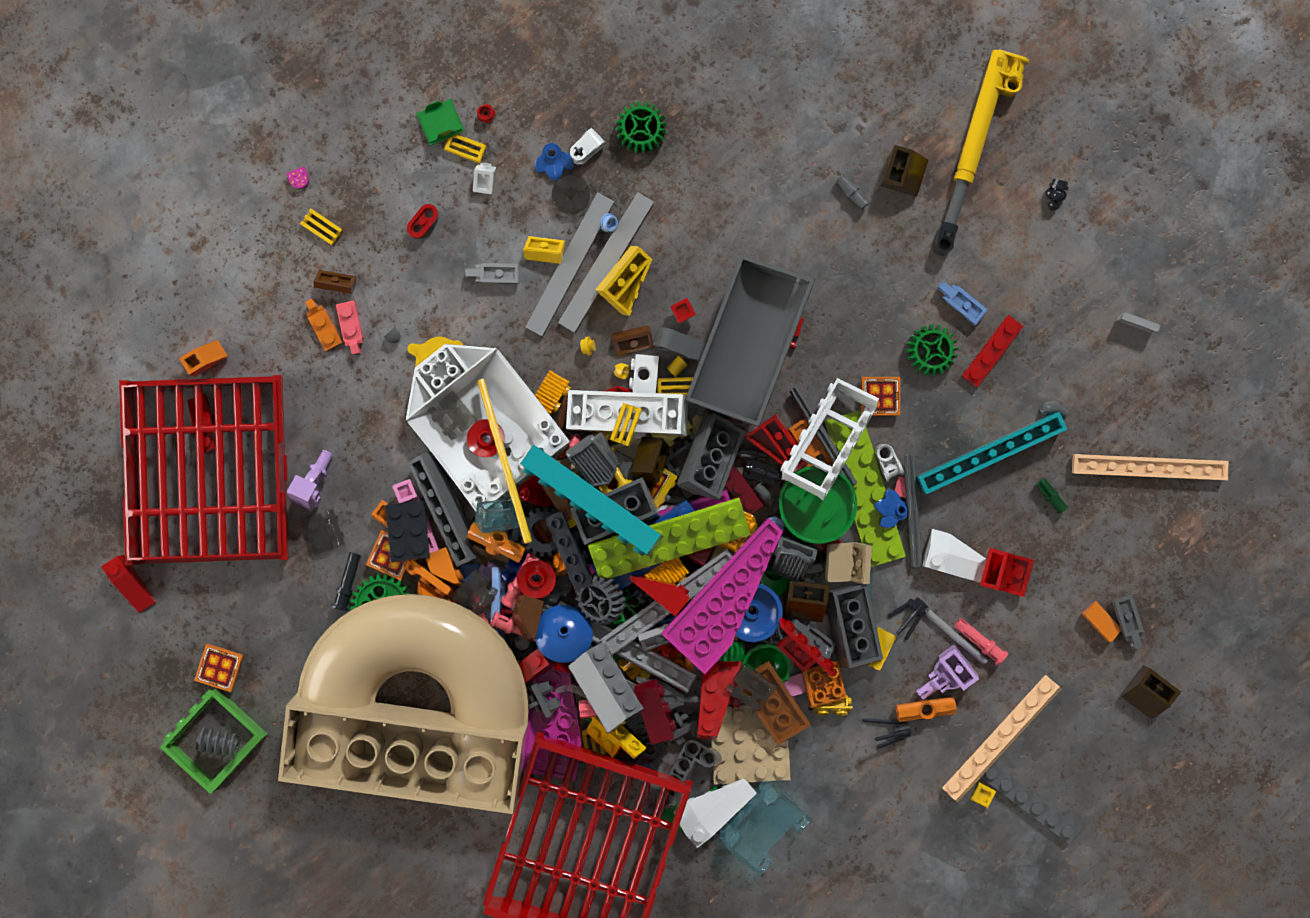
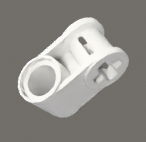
(589, 145)
(888, 463)

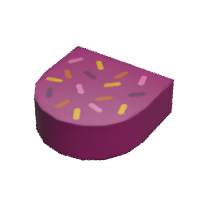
(299, 178)

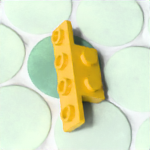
(614, 740)

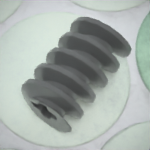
(218, 743)

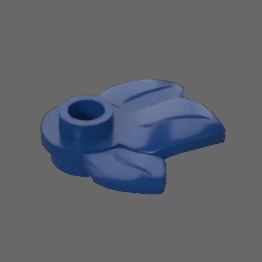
(553, 164)
(889, 509)

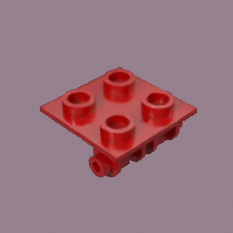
(533, 492)

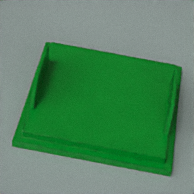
(440, 121)

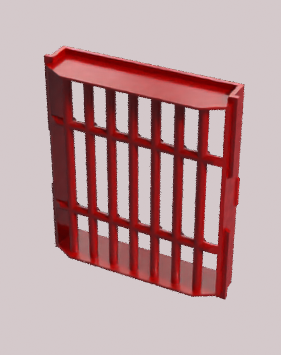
(128, 443)
(510, 908)

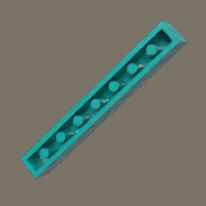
(991, 452)
(591, 500)

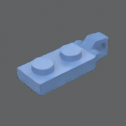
(962, 302)

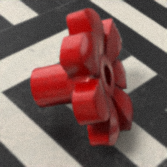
(669, 650)

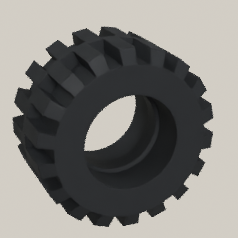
(536, 547)

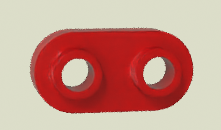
(421, 220)

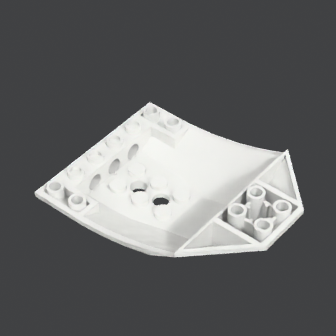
(514, 406)

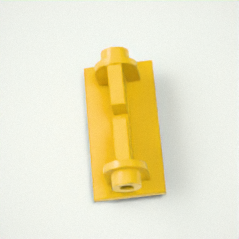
(839, 707)

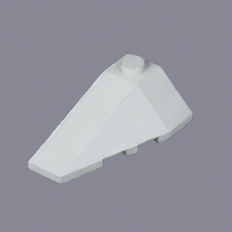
(952, 556)
(711, 811)

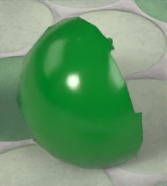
(767, 652)

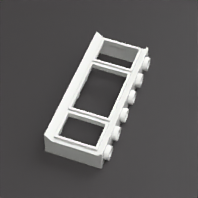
(824, 406)

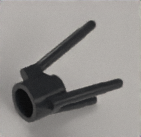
(917, 608)
(900, 731)

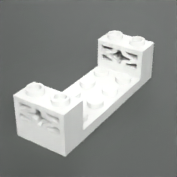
(600, 409)

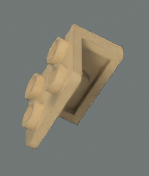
(848, 562)

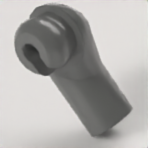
(1052, 407)

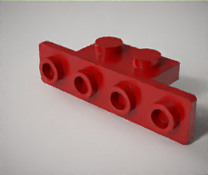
(800, 651)

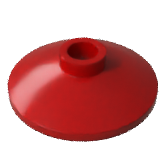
(476, 439)
(536, 588)

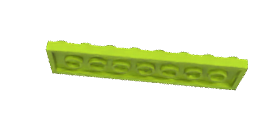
(869, 489)
(681, 537)

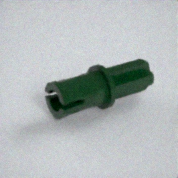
(1051, 495)

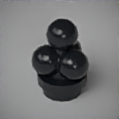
(1056, 193)
(639, 595)

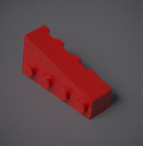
(715, 698)

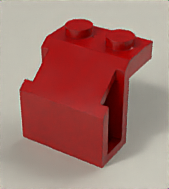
(1007, 572)

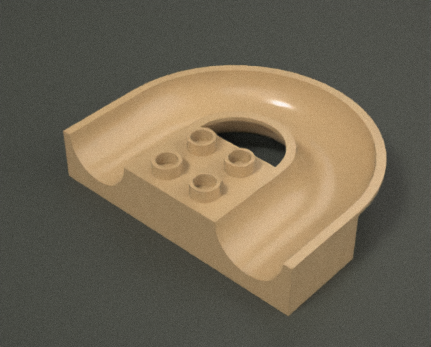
(351, 743)

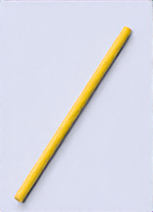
(504, 461)

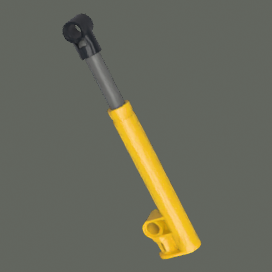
(1000, 71)

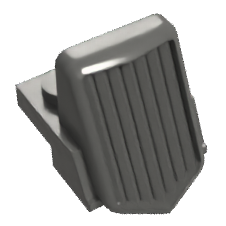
(594, 460)
(793, 558)

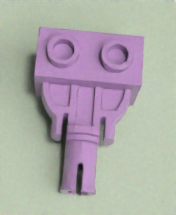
(305, 491)
(951, 672)

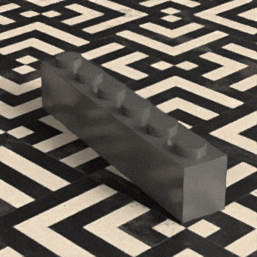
(443, 506)

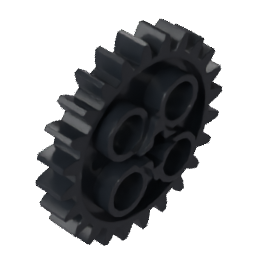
(647, 758)

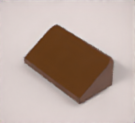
(633, 340)

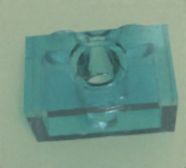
(496, 515)

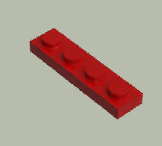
(992, 351)

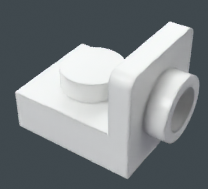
(484, 178)

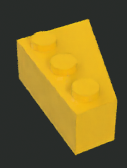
(624, 280)

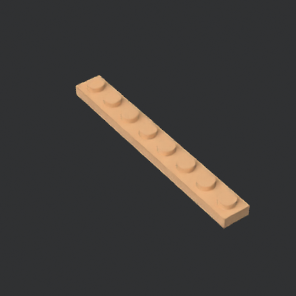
(1150, 467)
(1001, 738)

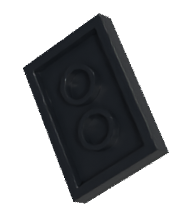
(407, 531)

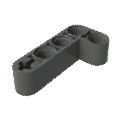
(679, 343)
(693, 761)

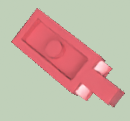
(350, 325)

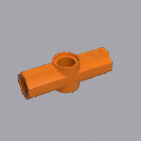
(496, 543)
(938, 707)

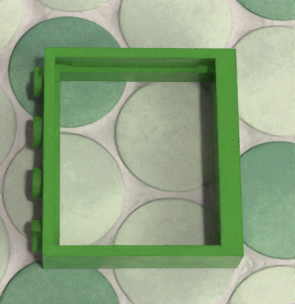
(188, 764)

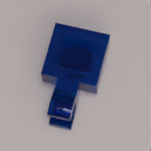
(510, 573)

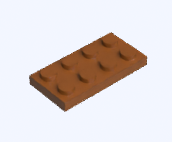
(780, 712)

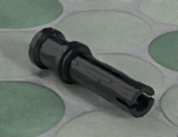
(344, 591)

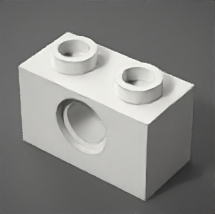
(648, 363)

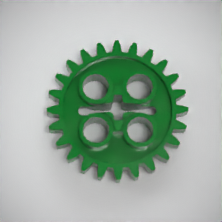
(390, 589)

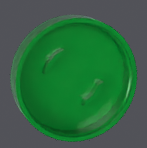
(814, 519)

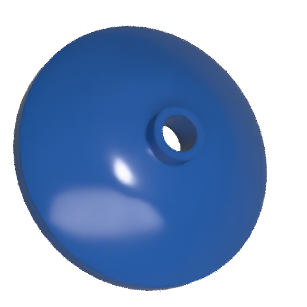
(766, 618)
(559, 646)

